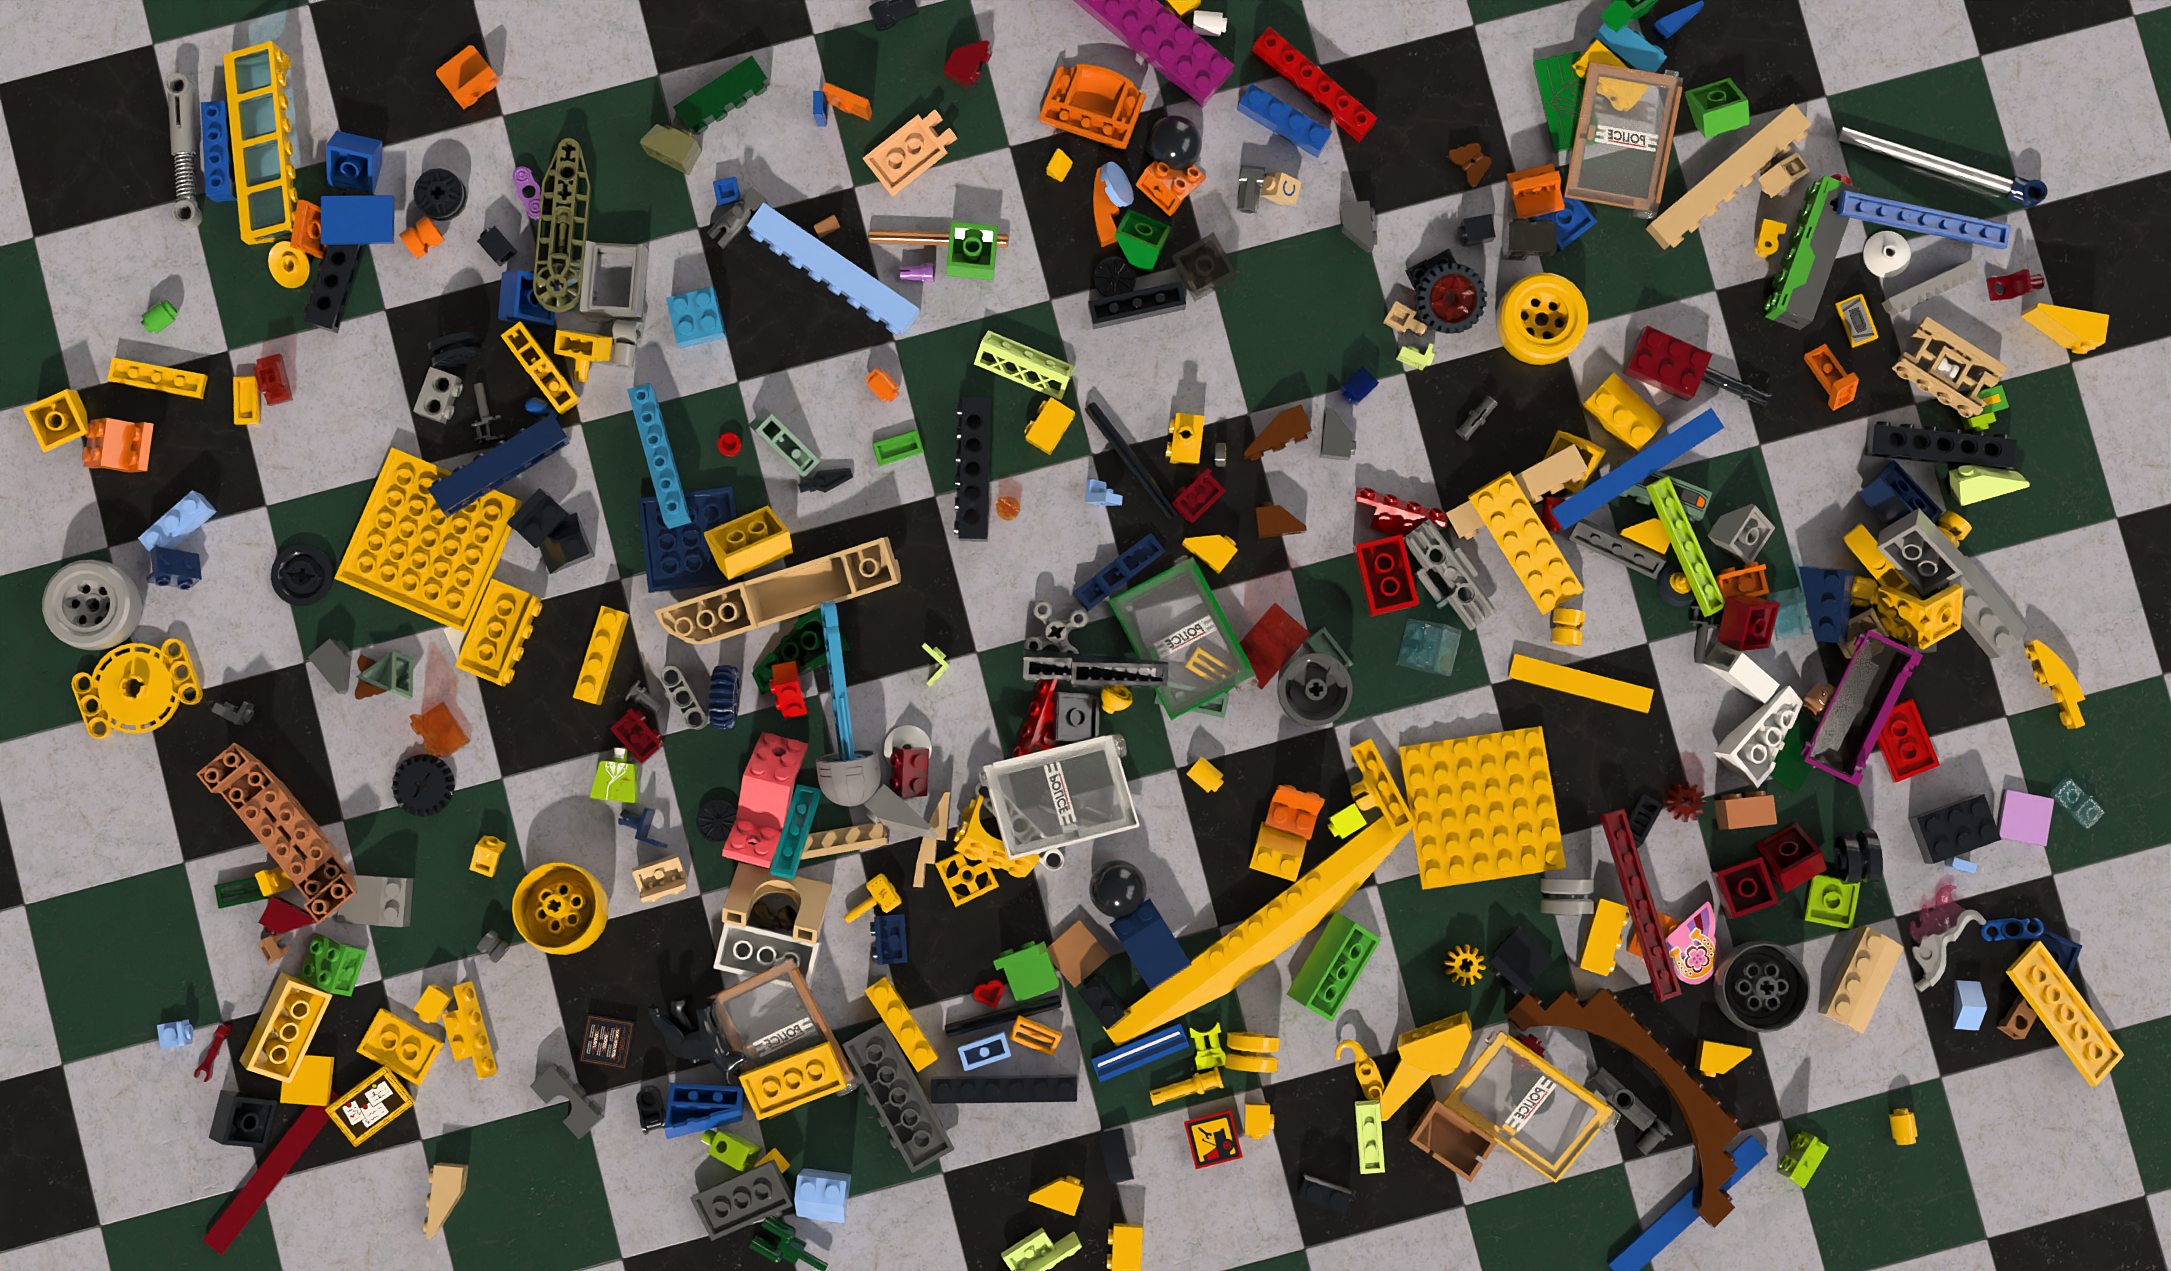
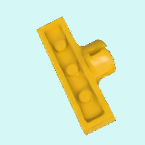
(1379, 788)

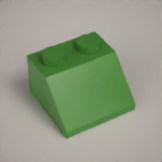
(1718, 107)
(972, 250)

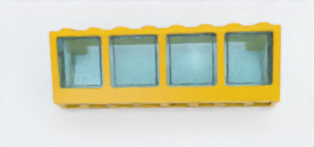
(261, 142)

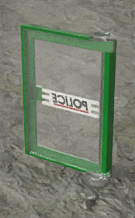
(1182, 624)

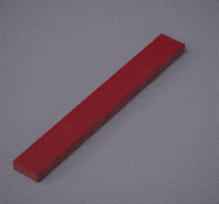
(1640, 904)
(268, 1176)

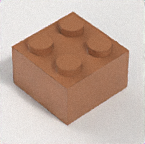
(1750, 811)

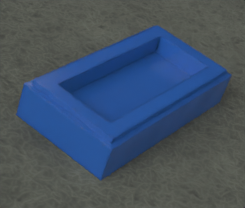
(819, 108)

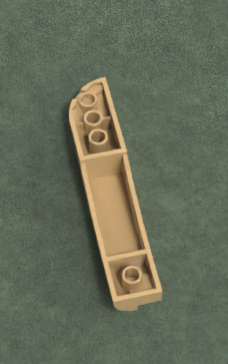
(782, 594)

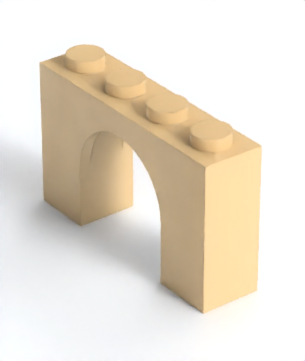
(755, 882)

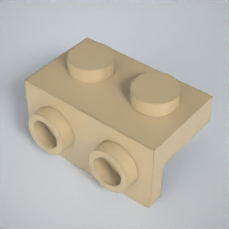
(660, 878)

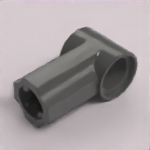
(1250, 182)

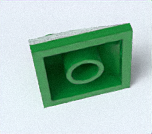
(1141, 239)

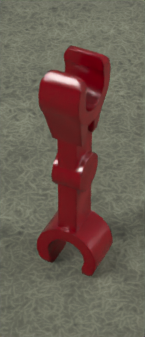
(221, 1034)

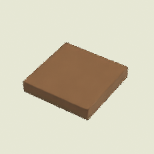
(1077, 953)

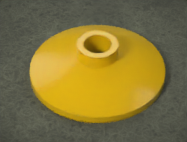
(288, 265)

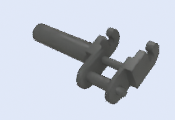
(485, 416)
(1702, 634)

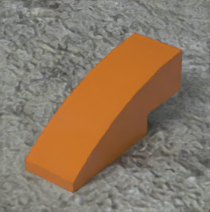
(1104, 212)

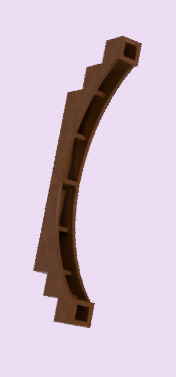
(1707, 1122)

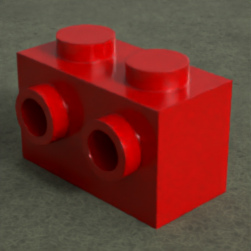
(789, 690)

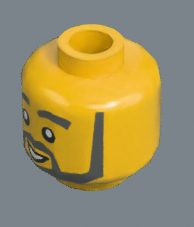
(1864, 592)

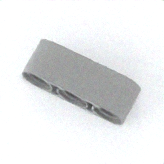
(674, 691)

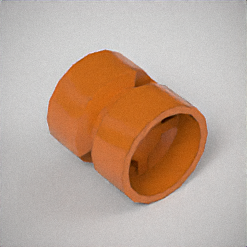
(422, 237)

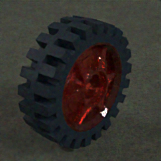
(1468, 299)

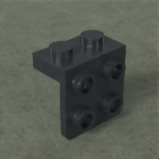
(1519, 961)

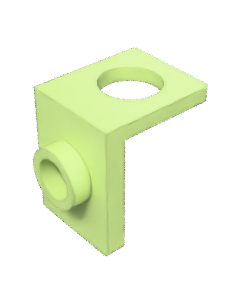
(939, 656)

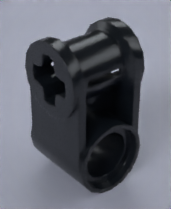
(651, 1112)

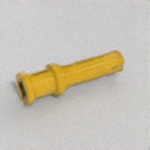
(1198, 1084)

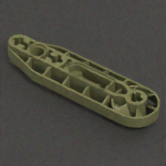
(563, 213)

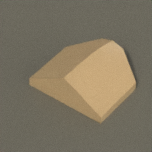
(1859, 623)

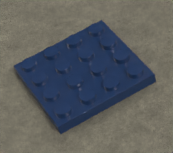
(681, 555)

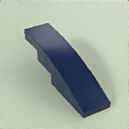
(1119, 572)

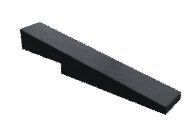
(1093, 669)

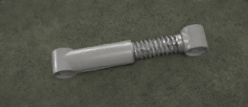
(183, 147)

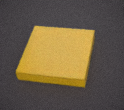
(311, 1082)

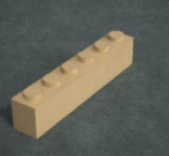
(1534, 482)

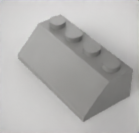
(1986, 613)

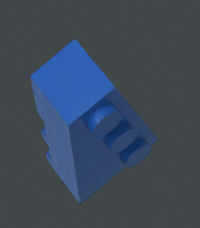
(701, 1108)

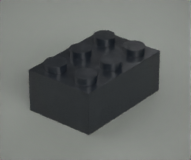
(1954, 829)

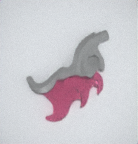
(1936, 930)

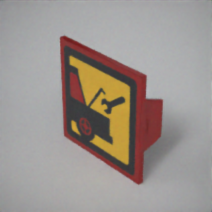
(1213, 1139)

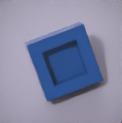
(727, 191)

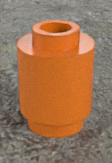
(882, 385)

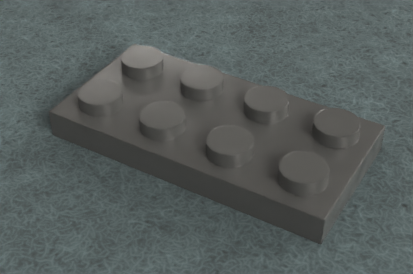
(743, 1200)

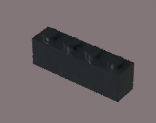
(1137, 305)

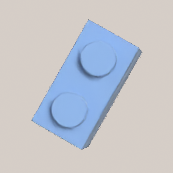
(984, 1051)

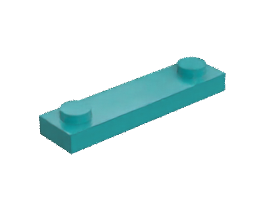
(795, 831)

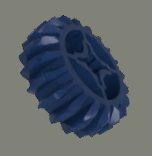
(724, 697)

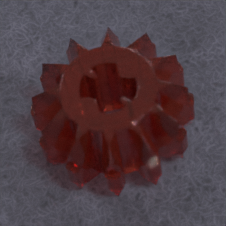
(1685, 811)

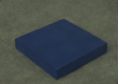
(2061, 949)

